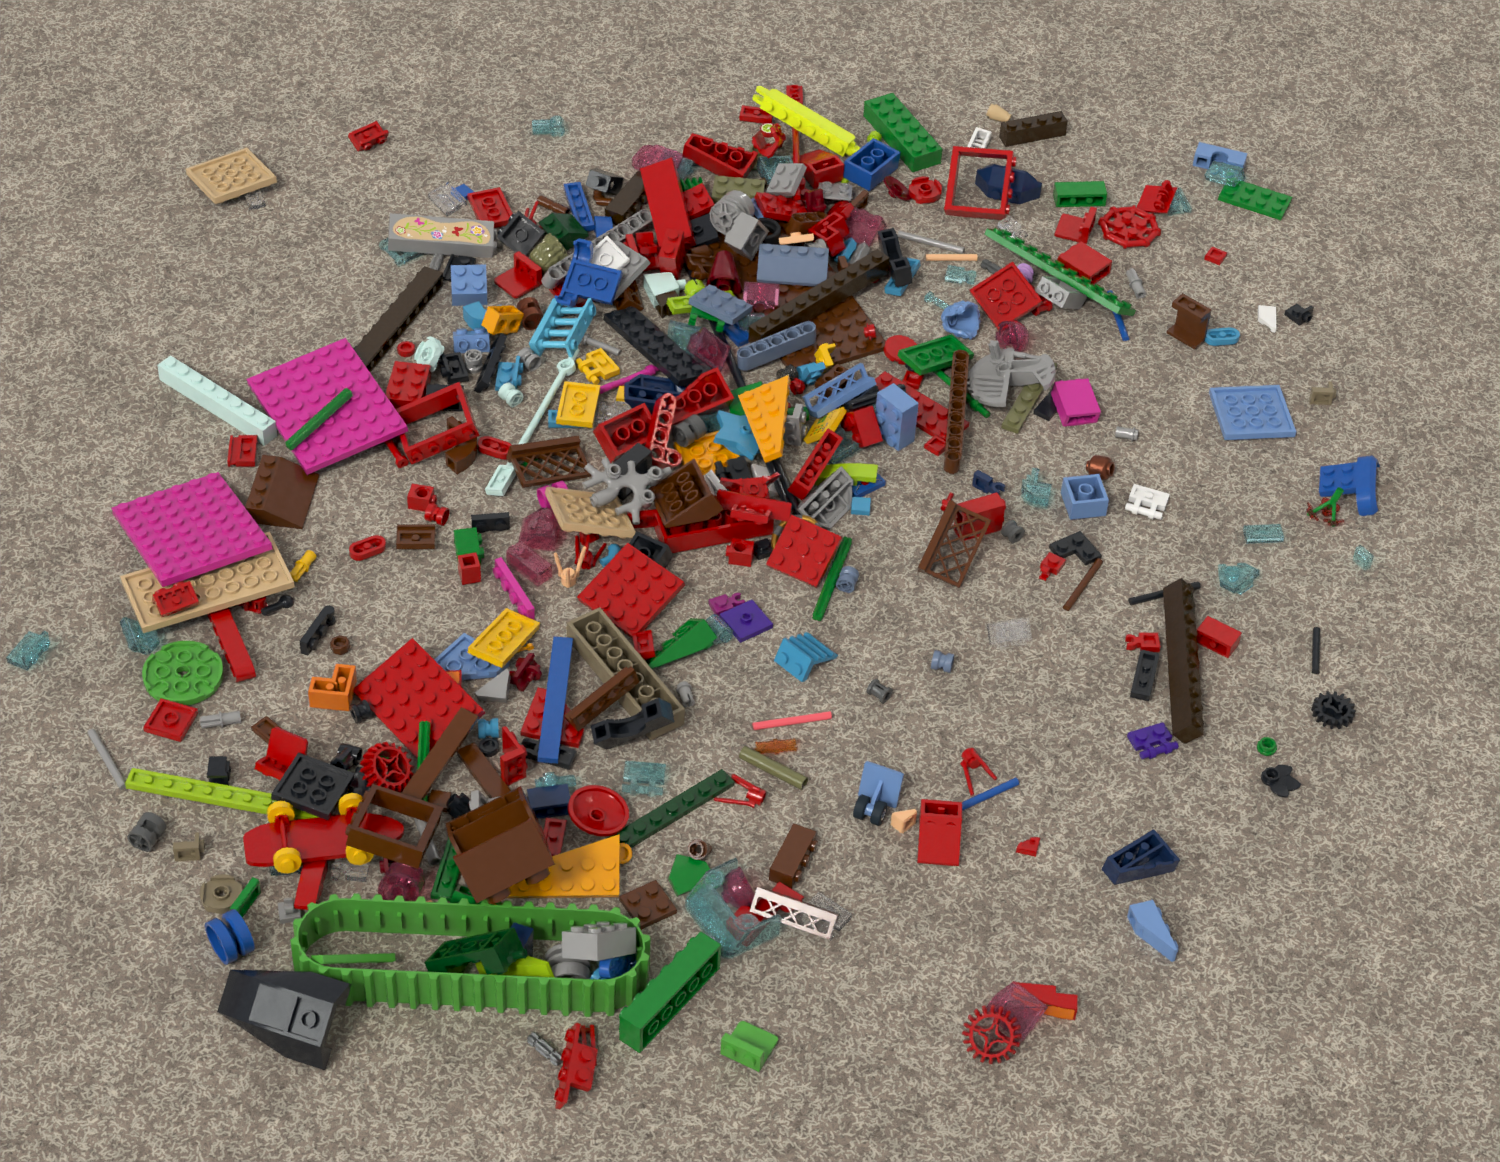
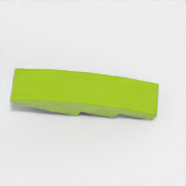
(856, 471)
(524, 967)

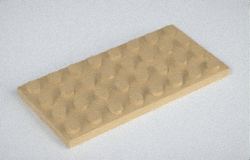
(215, 589)

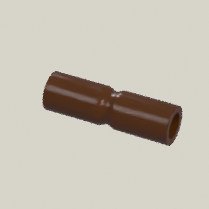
(551, 205)

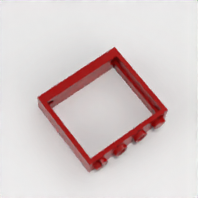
(975, 212)
(445, 440)

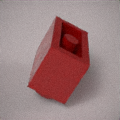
(1218, 637)

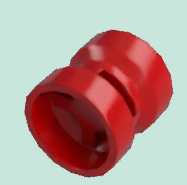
(436, 514)

